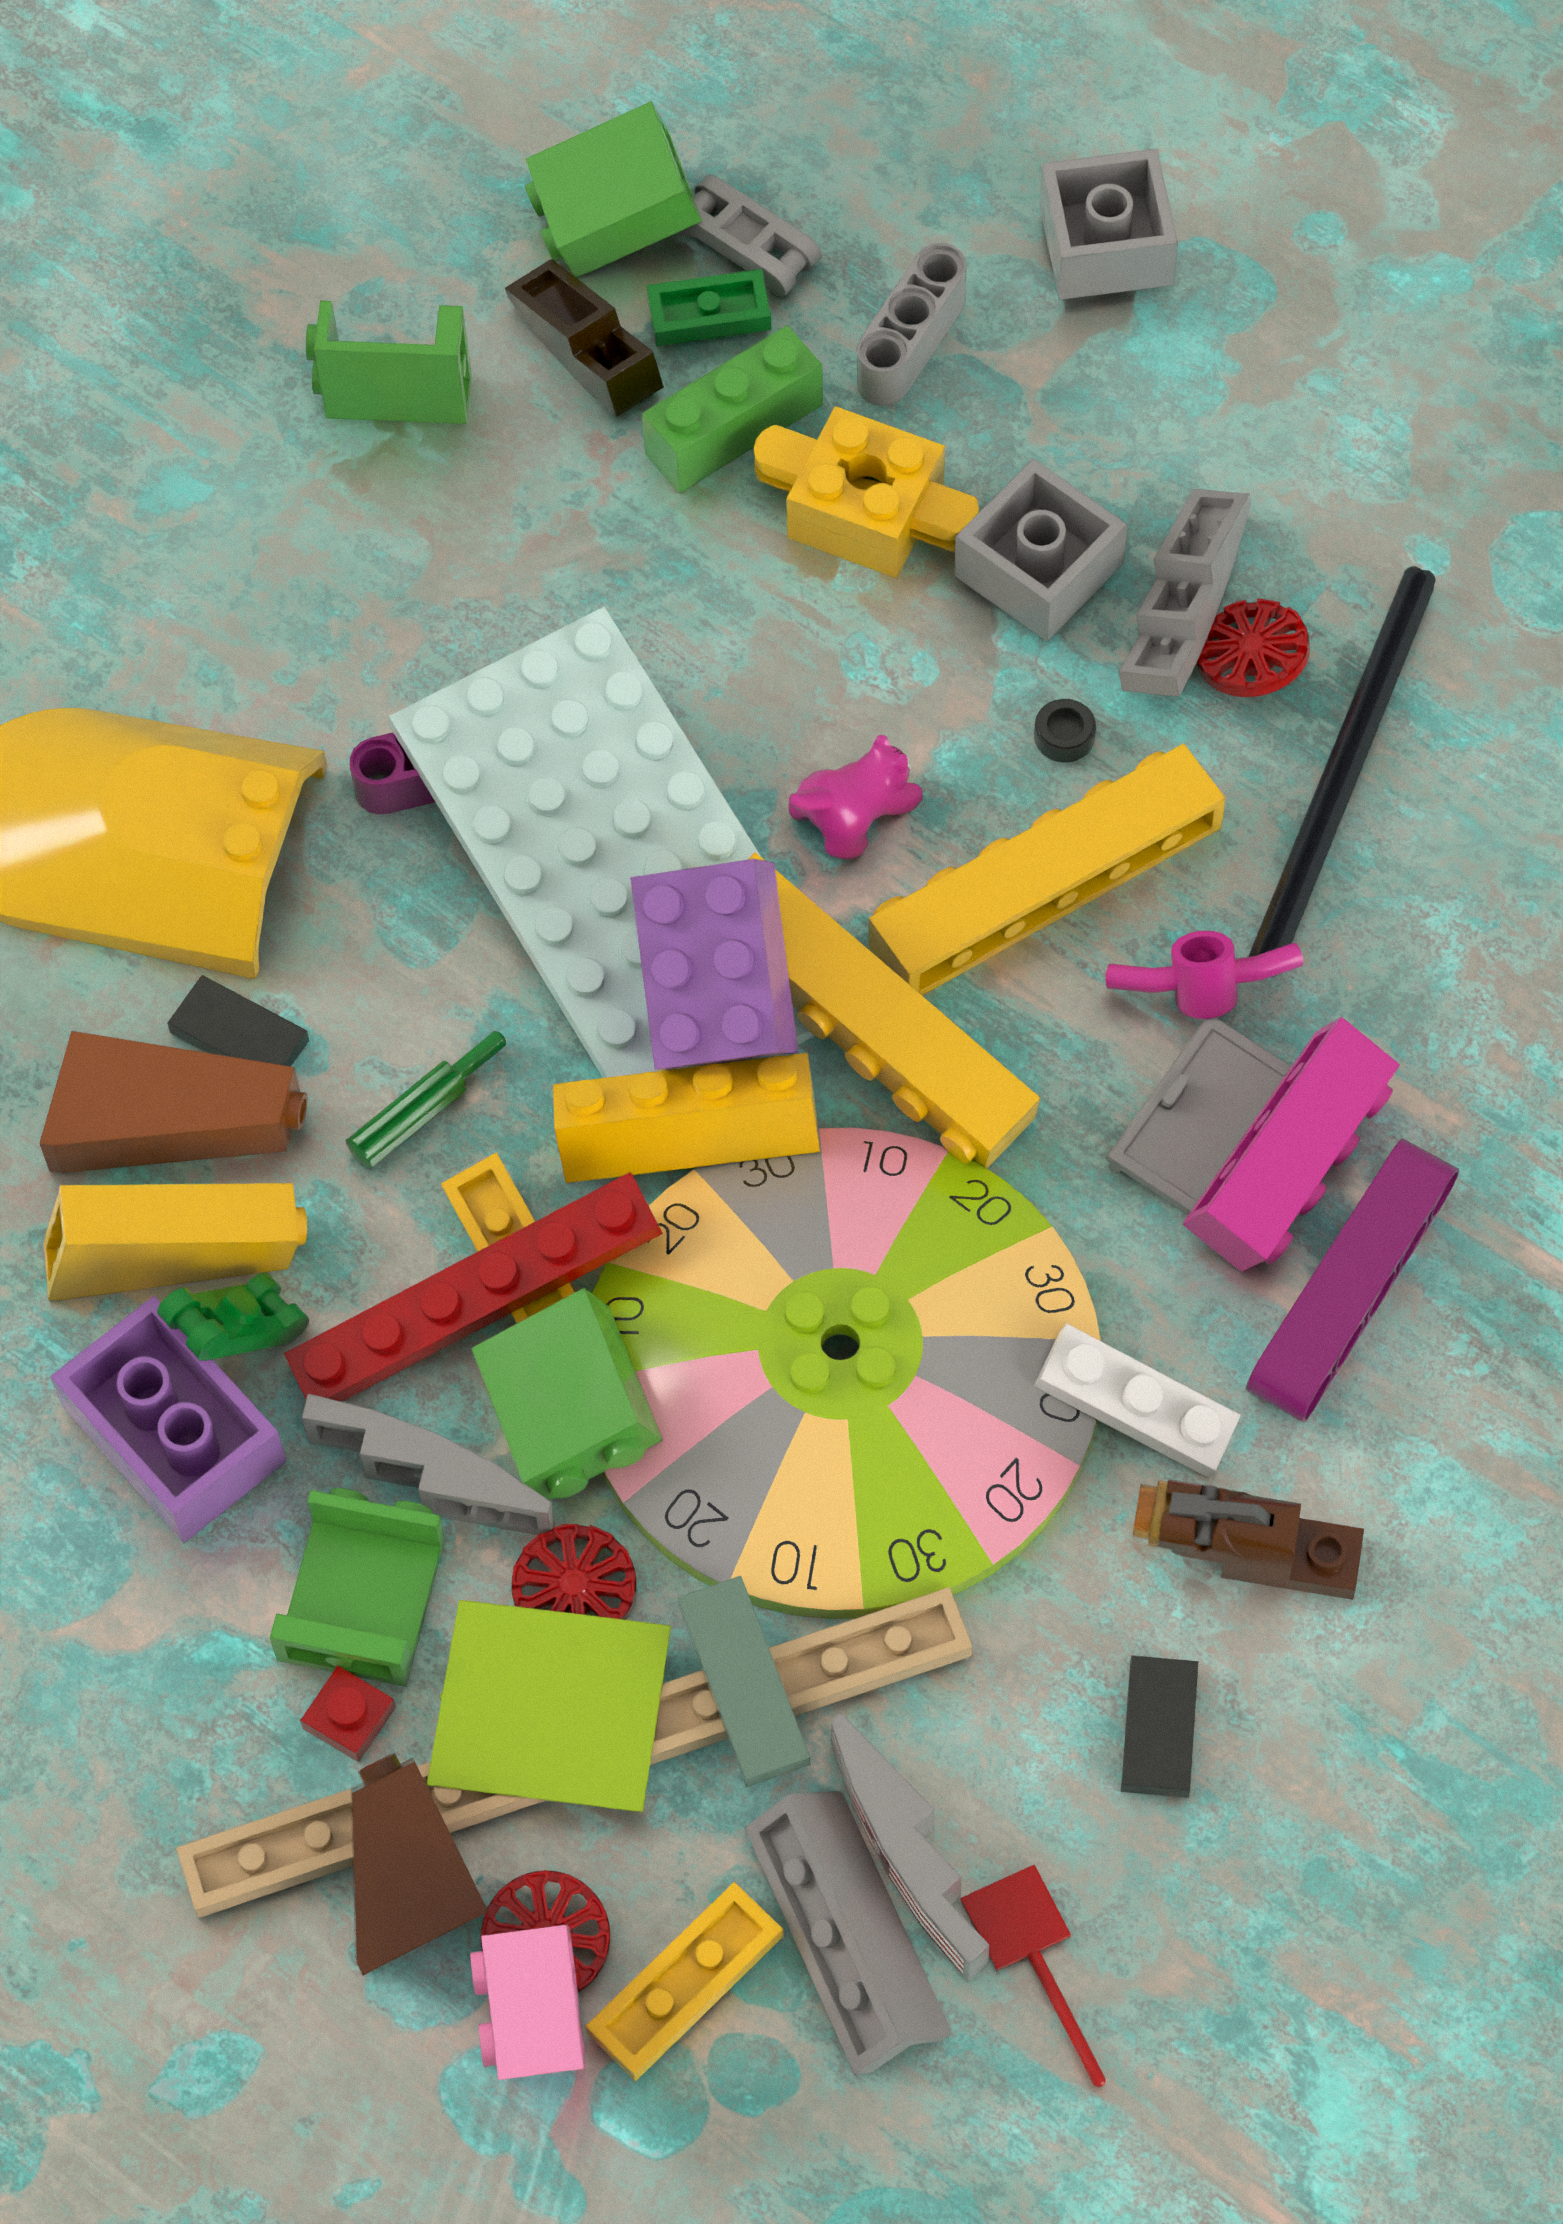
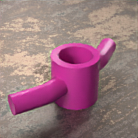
(1204, 973)

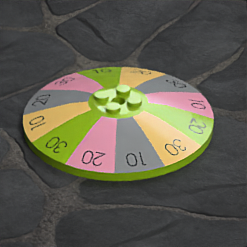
(866, 1471)

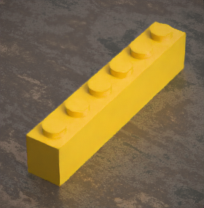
(1047, 870)
(899, 1036)

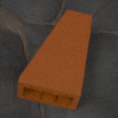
(164, 1104)

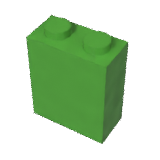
(611, 191)
(567, 1395)

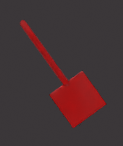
(1018, 1923)

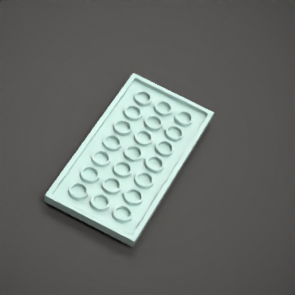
(561, 791)

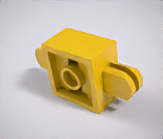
(858, 517)

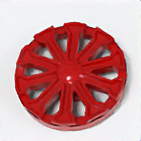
(1254, 648)
(575, 1583)
(547, 1917)

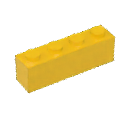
(685, 1118)

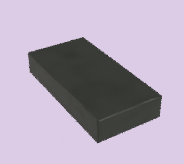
(235, 1026)
(1159, 1726)

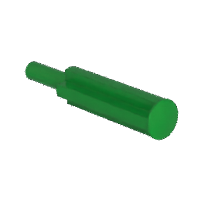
(419, 1104)

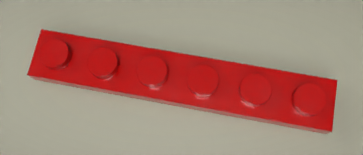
(475, 1292)

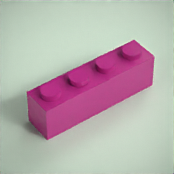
(1292, 1146)

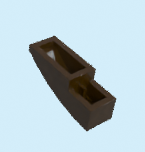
(586, 337)

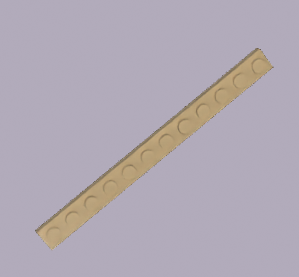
(813, 1671)

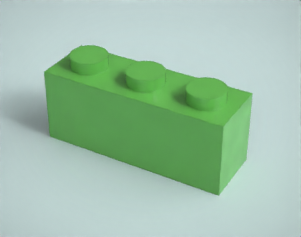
(730, 407)

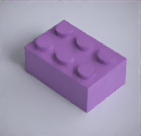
(714, 964)
(168, 1420)

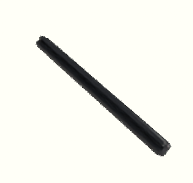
(1345, 762)

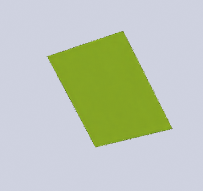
(549, 1705)

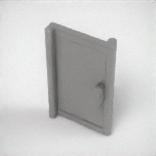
(1213, 1099)

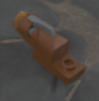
(1251, 1536)

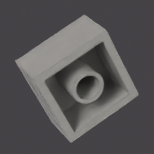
(1108, 224)
(1040, 549)

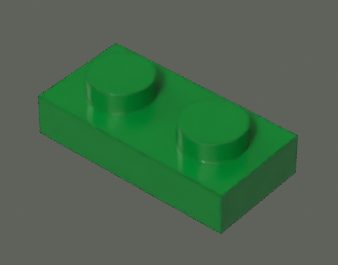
(709, 307)

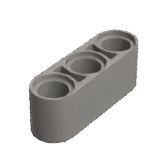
(926, 295)

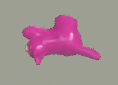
(855, 795)

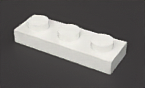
(1137, 1400)

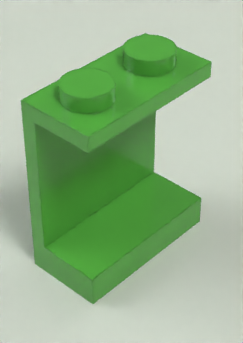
(392, 378)
(361, 1587)

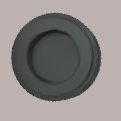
(1064, 730)

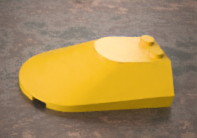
(144, 833)

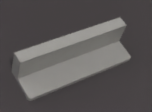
(846, 1928)

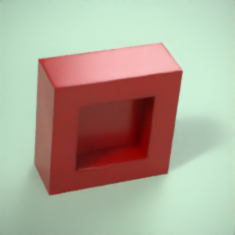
(348, 1713)

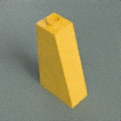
(167, 1235)

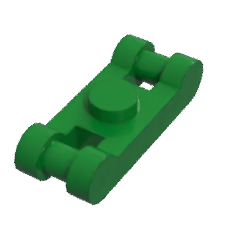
(233, 1318)

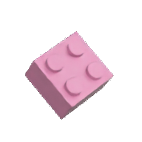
(530, 2002)

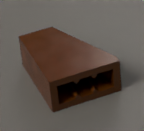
(404, 1866)

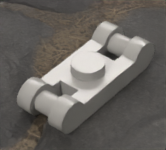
(748, 233)

